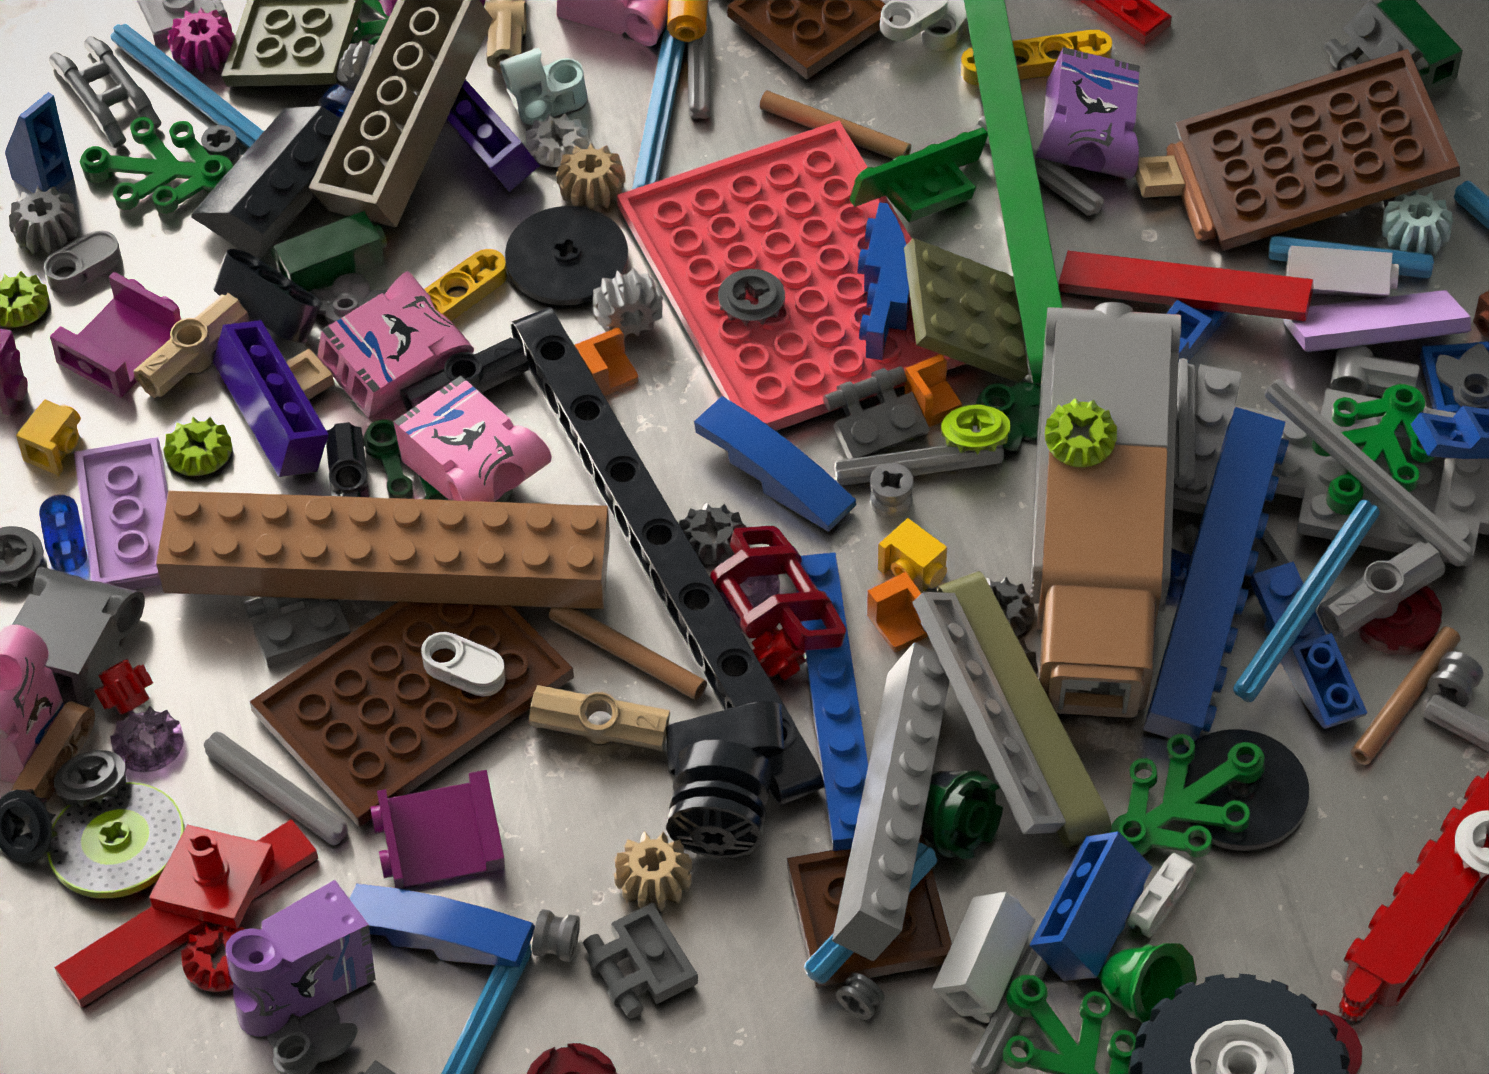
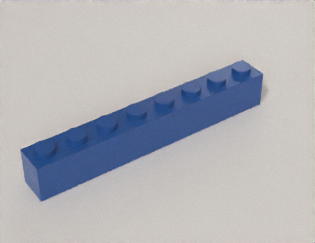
(1215, 576)

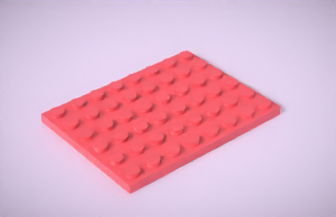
(785, 215)

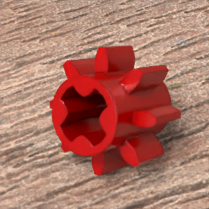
(778, 653)
(123, 686)

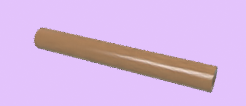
(816, 118)
(629, 651)
(1404, 696)

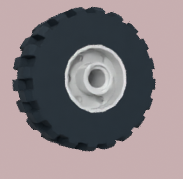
(1238, 1029)

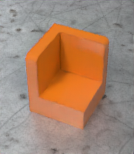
(607, 361)
(931, 389)
(893, 612)

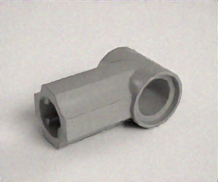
(1362, 373)

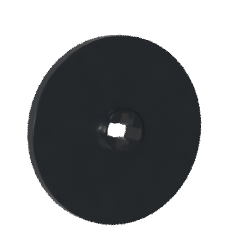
(543, 239)
(1274, 801)

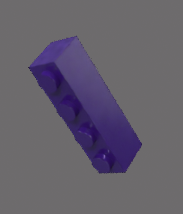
(490, 138)
(270, 398)

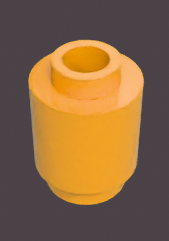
(687, 19)

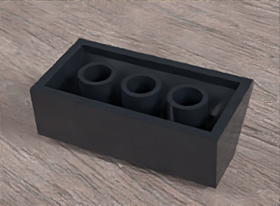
(270, 180)

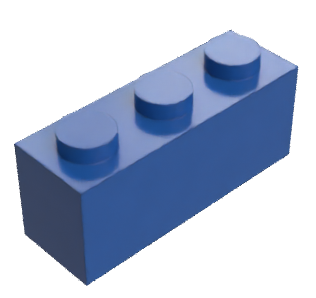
(1091, 906)

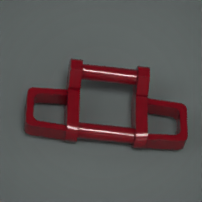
(786, 608)

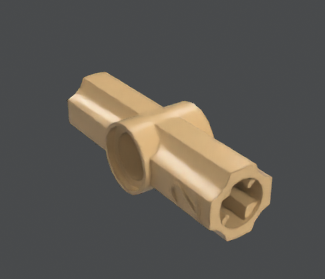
(505, 30)
(189, 347)
(570, 713)

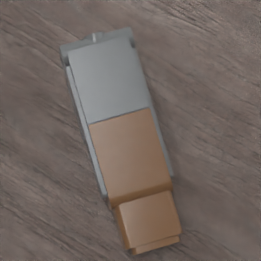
(1105, 526)

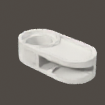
(918, 12)
(954, 20)
(472, 669)
(1161, 894)

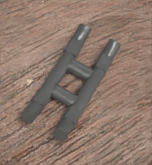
(100, 103)

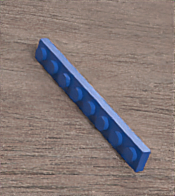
(836, 712)

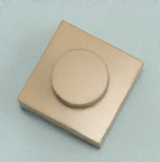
(1159, 176)
(310, 373)

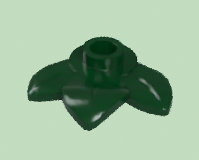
(1021, 407)

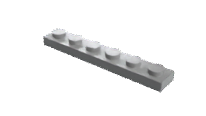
(989, 713)

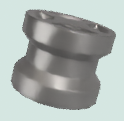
(884, 497)
(1456, 678)
(556, 935)

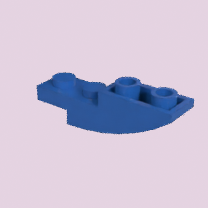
(883, 280)
(1314, 657)

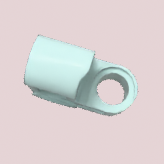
(543, 89)

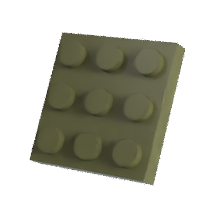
(290, 42)
(965, 310)

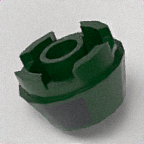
(960, 812)

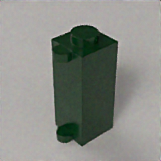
(1440, 52)
(331, 251)

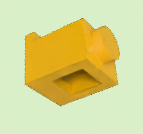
(49, 436)
(913, 552)

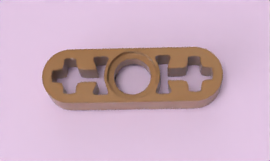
(58, 746)

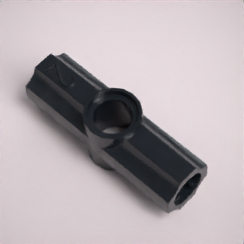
(479, 369)
(347, 461)

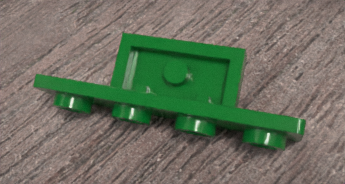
(925, 179)

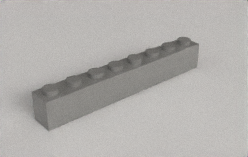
(892, 804)

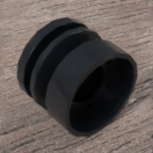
(719, 798)

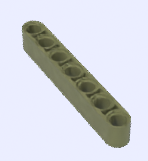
(1037, 718)

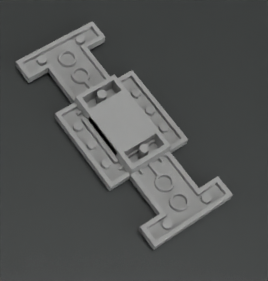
(1452, 493)

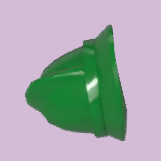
(1144, 976)

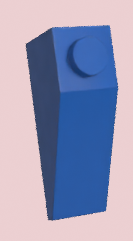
(38, 148)

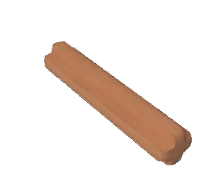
(1192, 195)

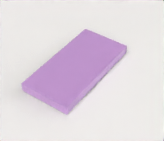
(1380, 321)
(123, 510)

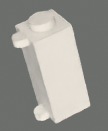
(1344, 271)
(984, 955)

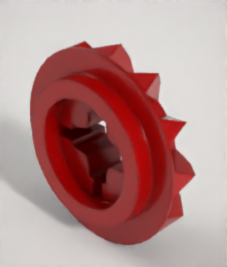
(198, 963)

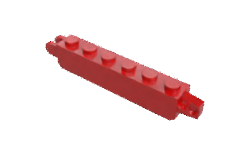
(1417, 920)

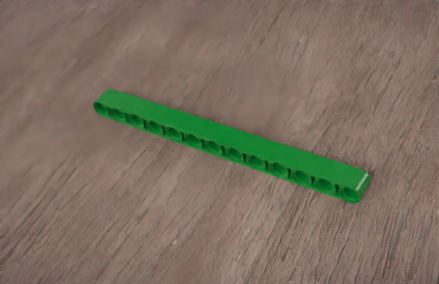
(1014, 172)

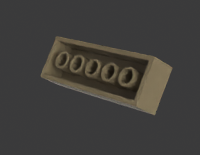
(400, 107)

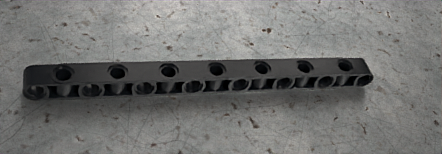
(659, 541)

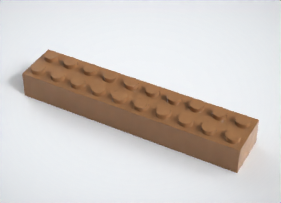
(384, 549)

